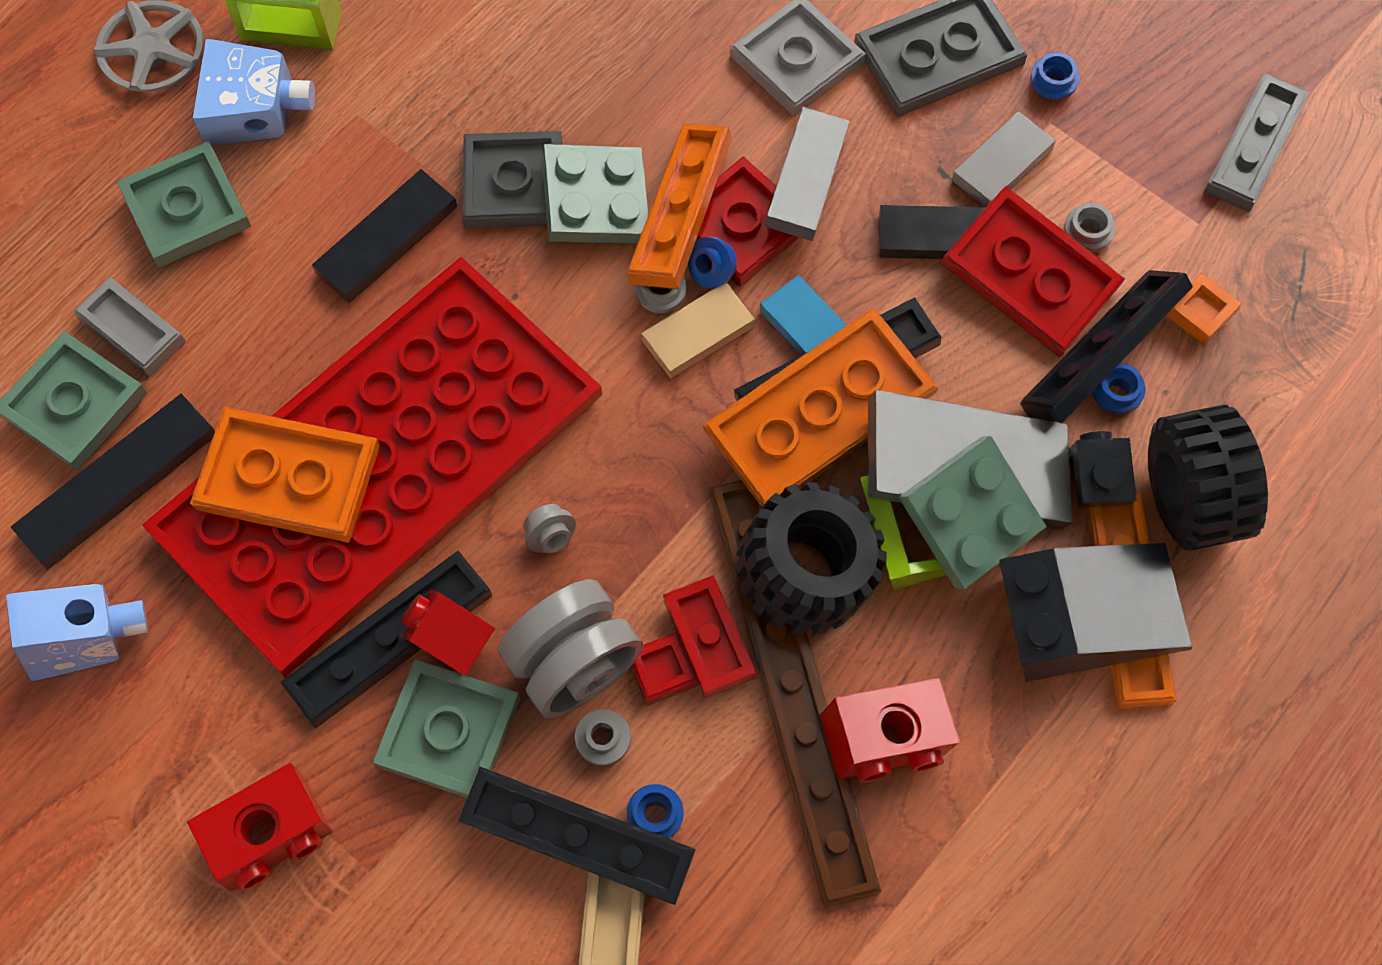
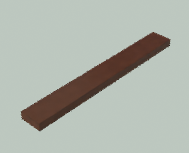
(795, 704)

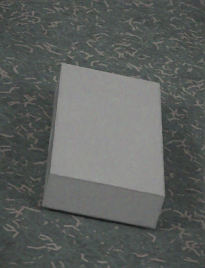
(1003, 159)
(129, 326)

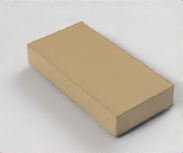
(698, 330)
(611, 923)

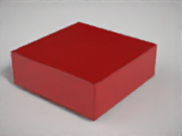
(663, 669)

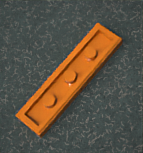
(679, 206)
(1146, 680)

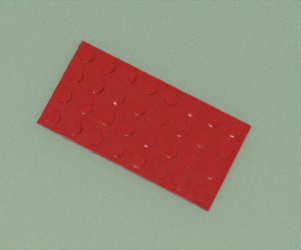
(458, 403)

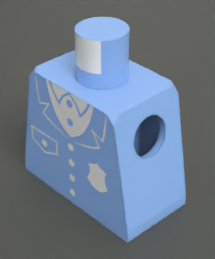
(246, 93)
(69, 628)

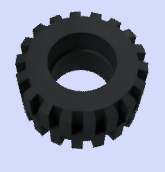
(1207, 477)
(831, 527)

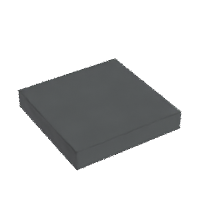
(505, 178)

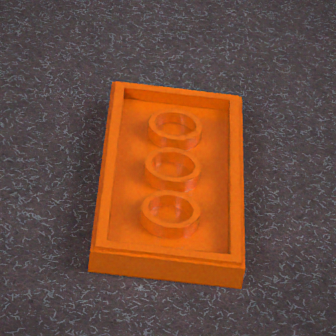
(815, 407)

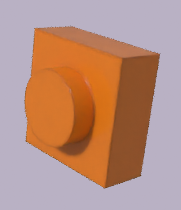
(1204, 309)

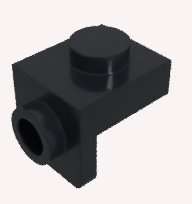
(1103, 470)

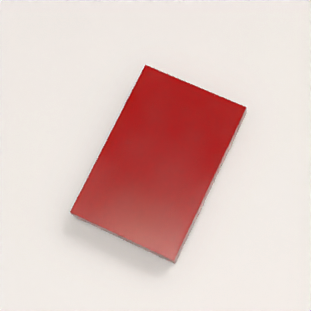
(1032, 271)

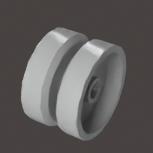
(570, 648)

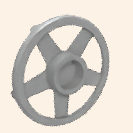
(149, 44)

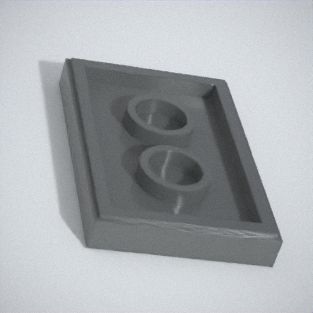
(939, 51)

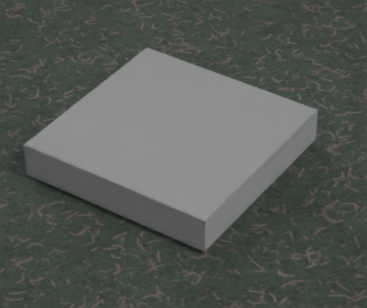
(797, 55)

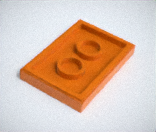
(285, 474)

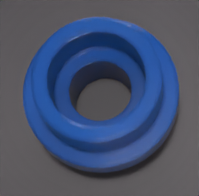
(1058, 66)
(723, 262)
(1130, 381)
(656, 795)

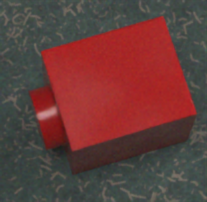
(446, 630)

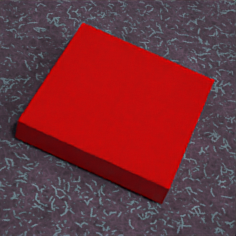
(739, 216)

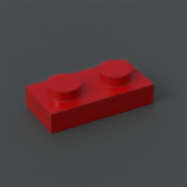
(709, 636)

